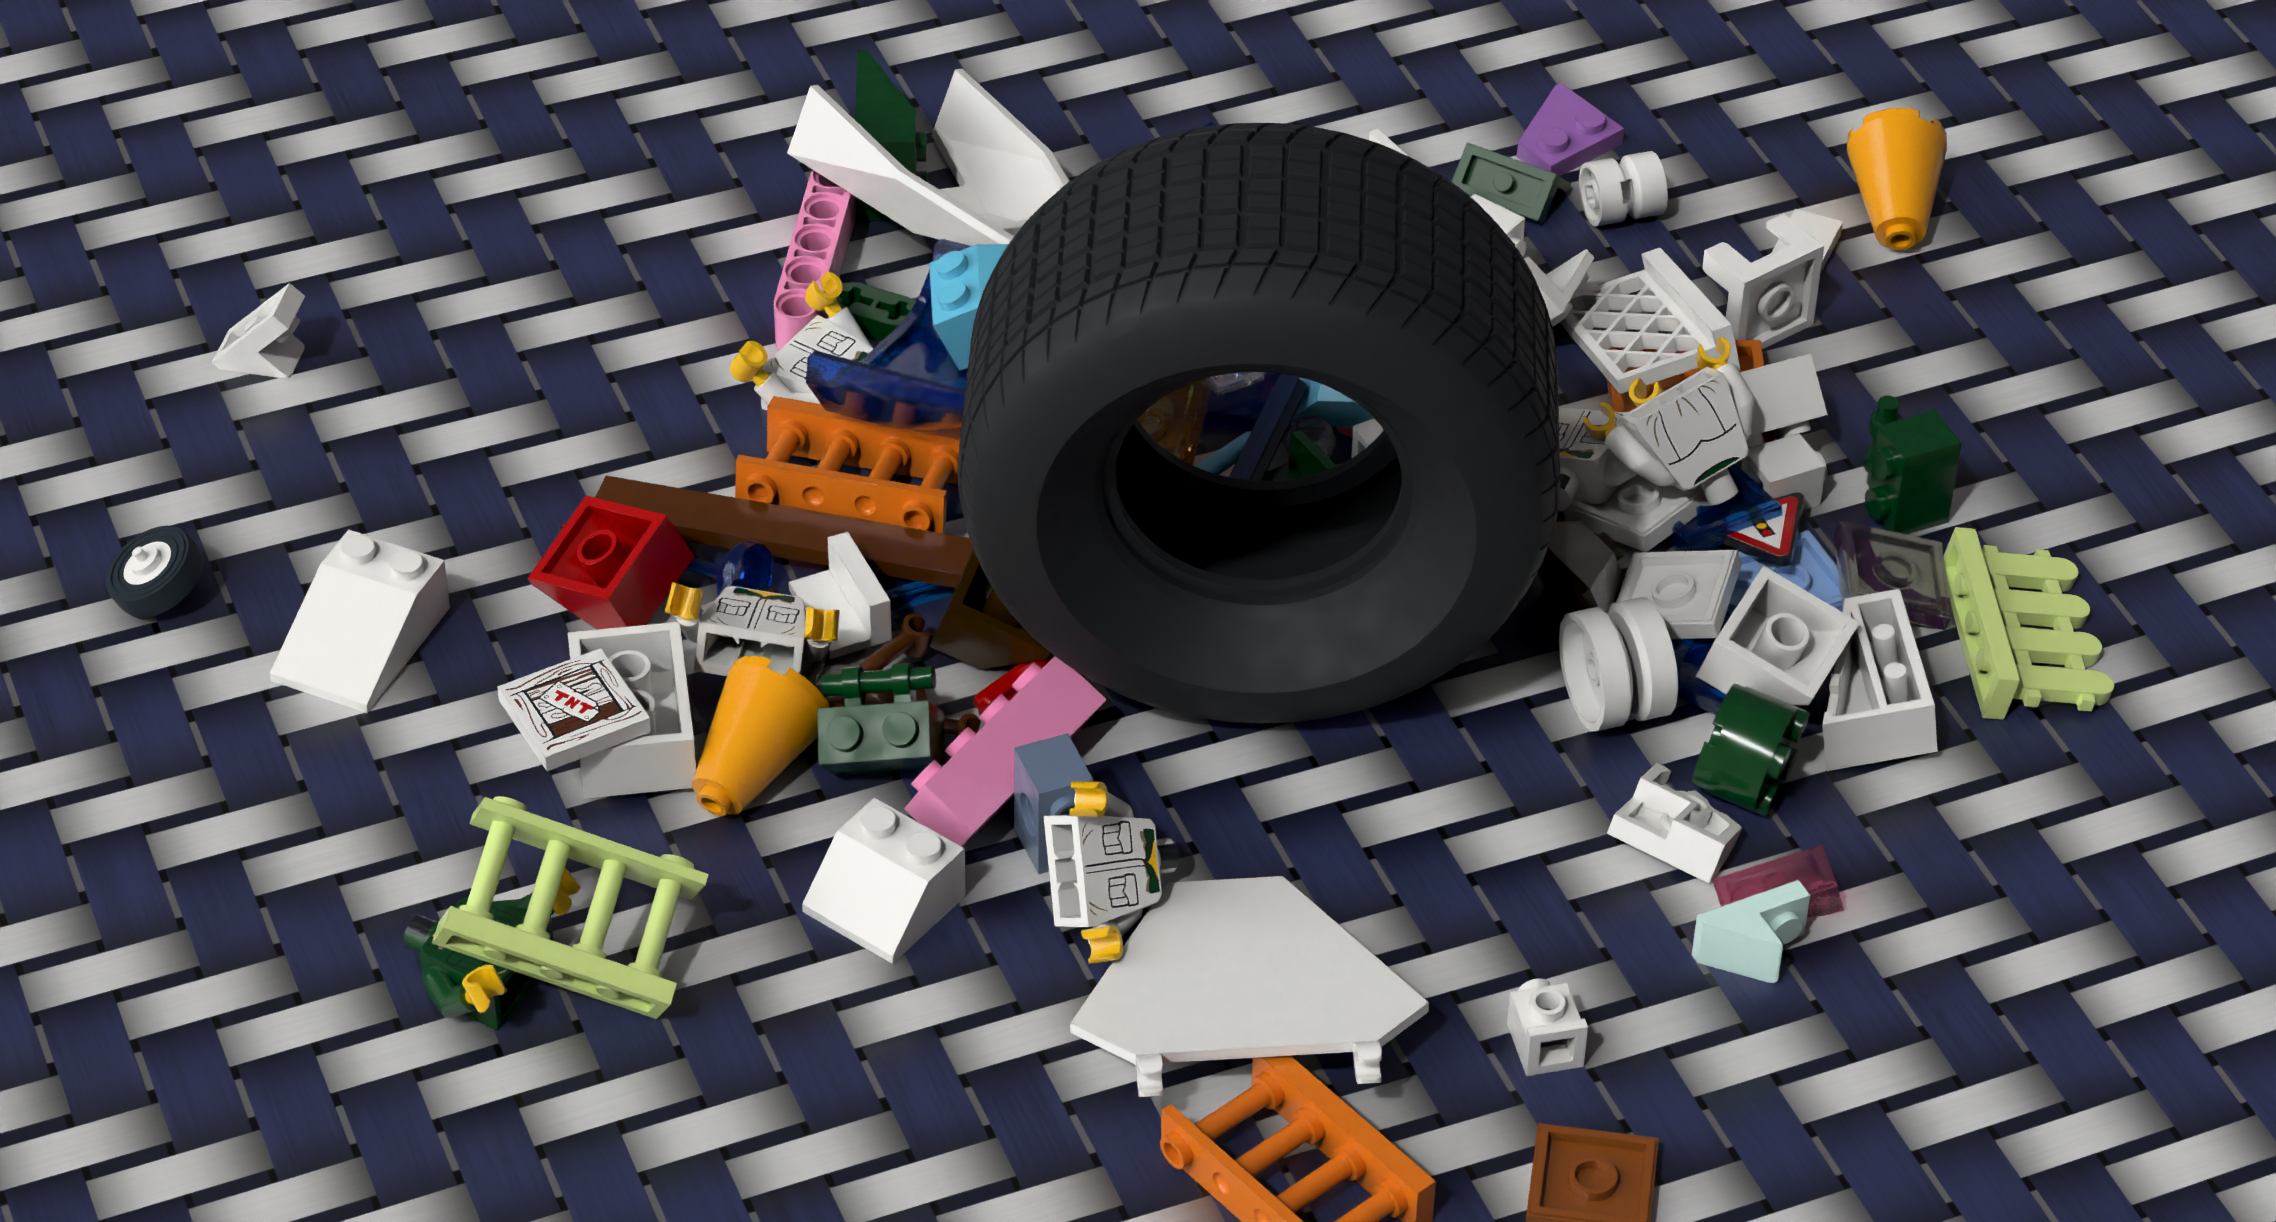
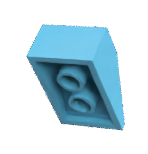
(956, 291)

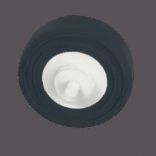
(154, 571)

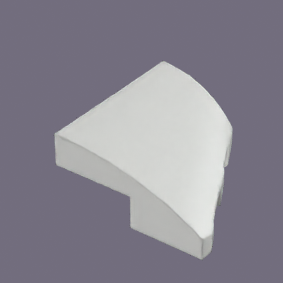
(1675, 826)

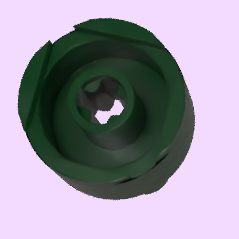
(1750, 748)

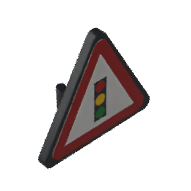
(1774, 538)

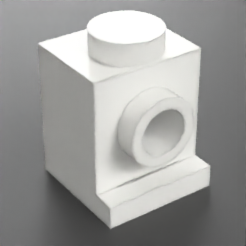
(1546, 1014)

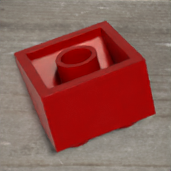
(612, 564)

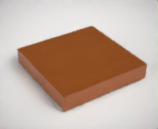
(1591, 1176)

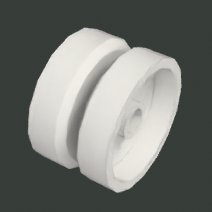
(1618, 664)

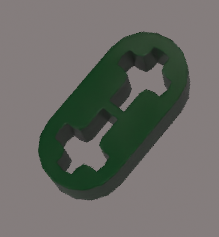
(875, 309)

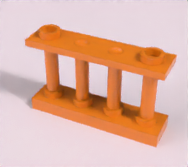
(839, 440)
(1315, 1118)

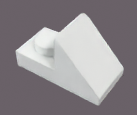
(264, 338)

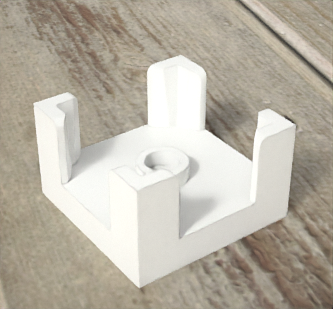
(1773, 293)

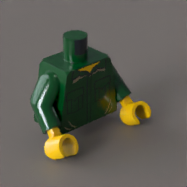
(470, 985)

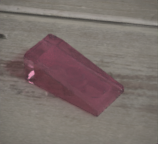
(1807, 866)

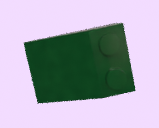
(889, 120)

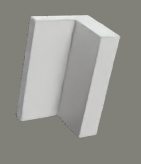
(852, 590)

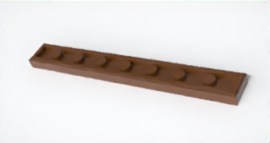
(795, 531)

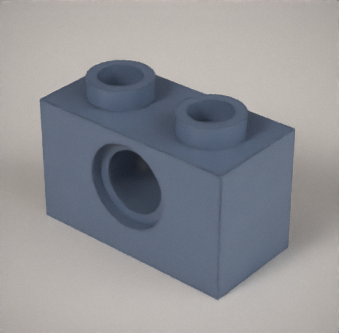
(1044, 788)

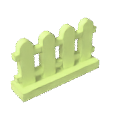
(2002, 650)

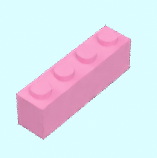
(980, 774)

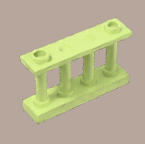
(528, 945)

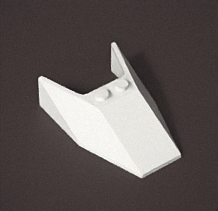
(992, 155)

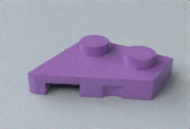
(1567, 133)

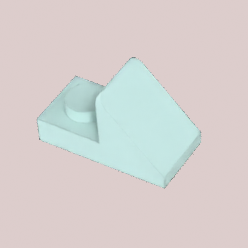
(1751, 932)

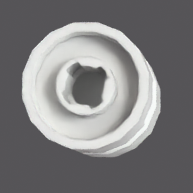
(1629, 187)

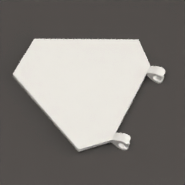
(1244, 976)

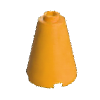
(1898, 172)
(755, 733)

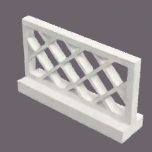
(1677, 308)

